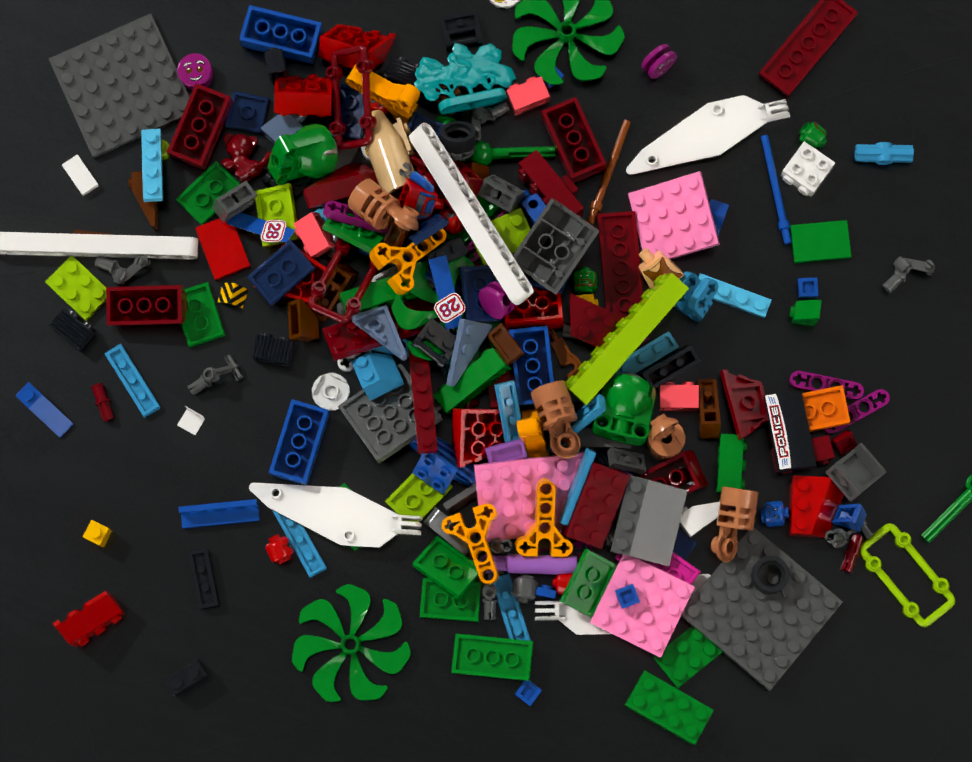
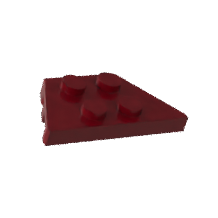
(590, 321)
(745, 402)

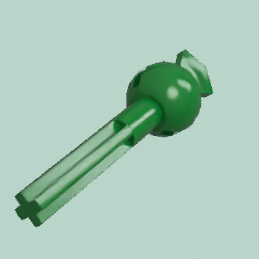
(484, 153)
(959, 504)

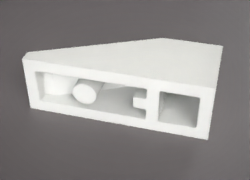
(698, 517)

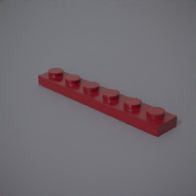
(423, 405)

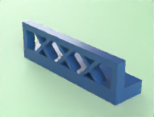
(219, 513)

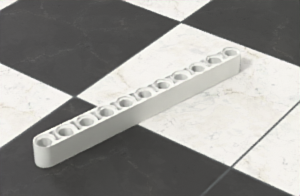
(471, 214)
(98, 245)

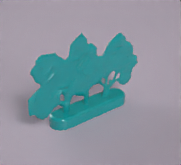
(465, 71)

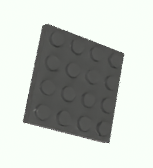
(386, 421)

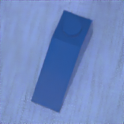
(44, 409)

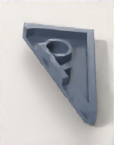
(380, 326)
(467, 342)

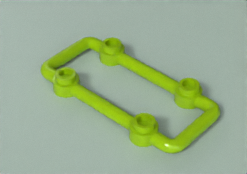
(939, 585)

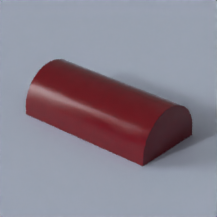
(146, 305)

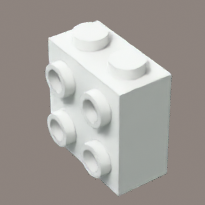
(807, 169)

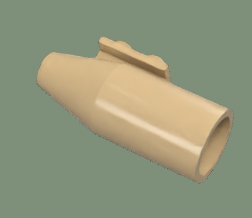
(389, 151)

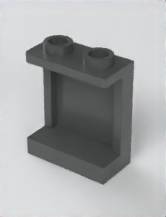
(856, 472)

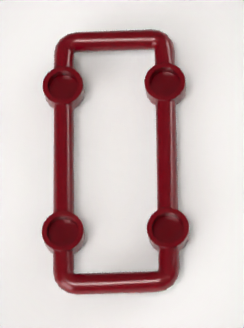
(367, 121)
(319, 288)

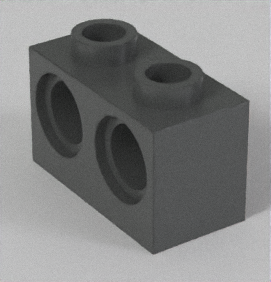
(501, 193)
(234, 201)

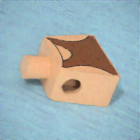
(657, 265)

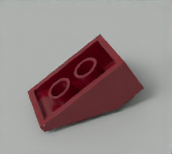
(679, 471)

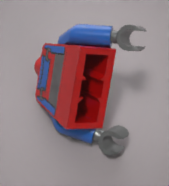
(419, 194)

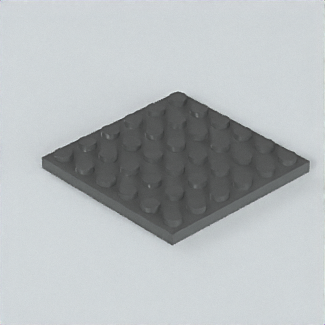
(121, 85)
(757, 628)

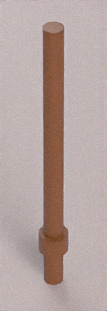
(596, 205)

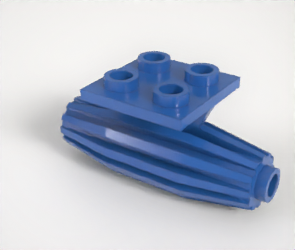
(441, 467)

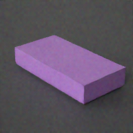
(506, 451)

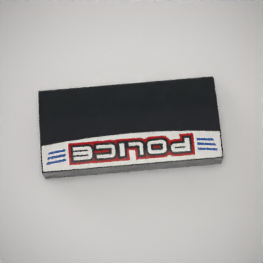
(789, 431)

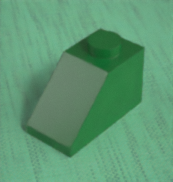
(805, 312)

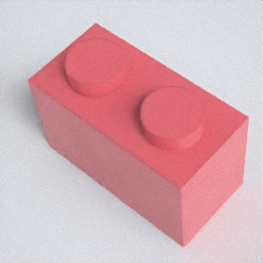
(527, 95)
(313, 236)
(678, 397)

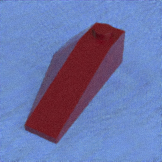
(338, 185)

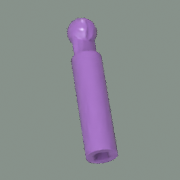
(534, 564)

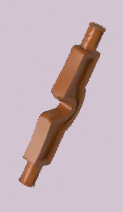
(563, 353)

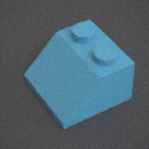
(377, 374)

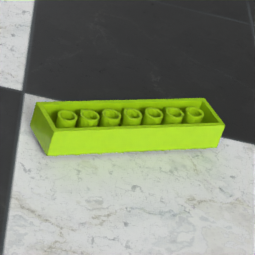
(626, 338)

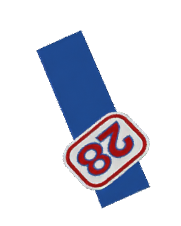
(269, 230)
(450, 304)

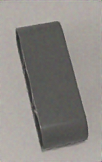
(435, 520)

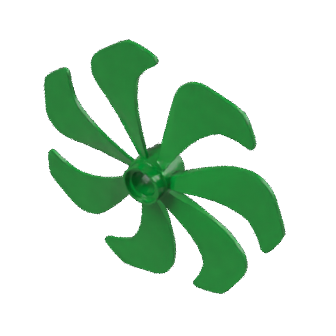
(546, 61)
(411, 319)
(359, 684)

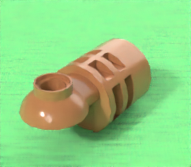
(380, 207)
(556, 414)
(665, 428)
(735, 512)

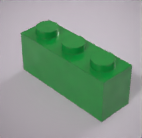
(730, 462)

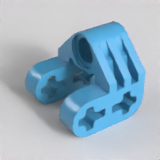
(698, 303)

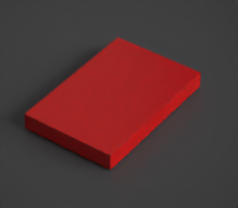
(222, 248)

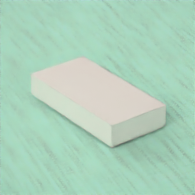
(80, 175)

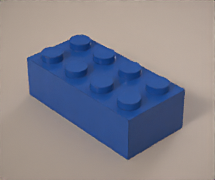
(271, 29)
(534, 366)
(299, 442)

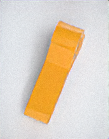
(396, 98)
(405, 269)
(532, 434)
(482, 526)
(534, 534)

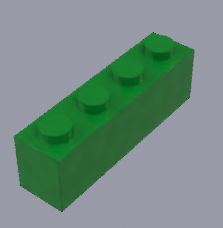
(377, 295)
(474, 380)

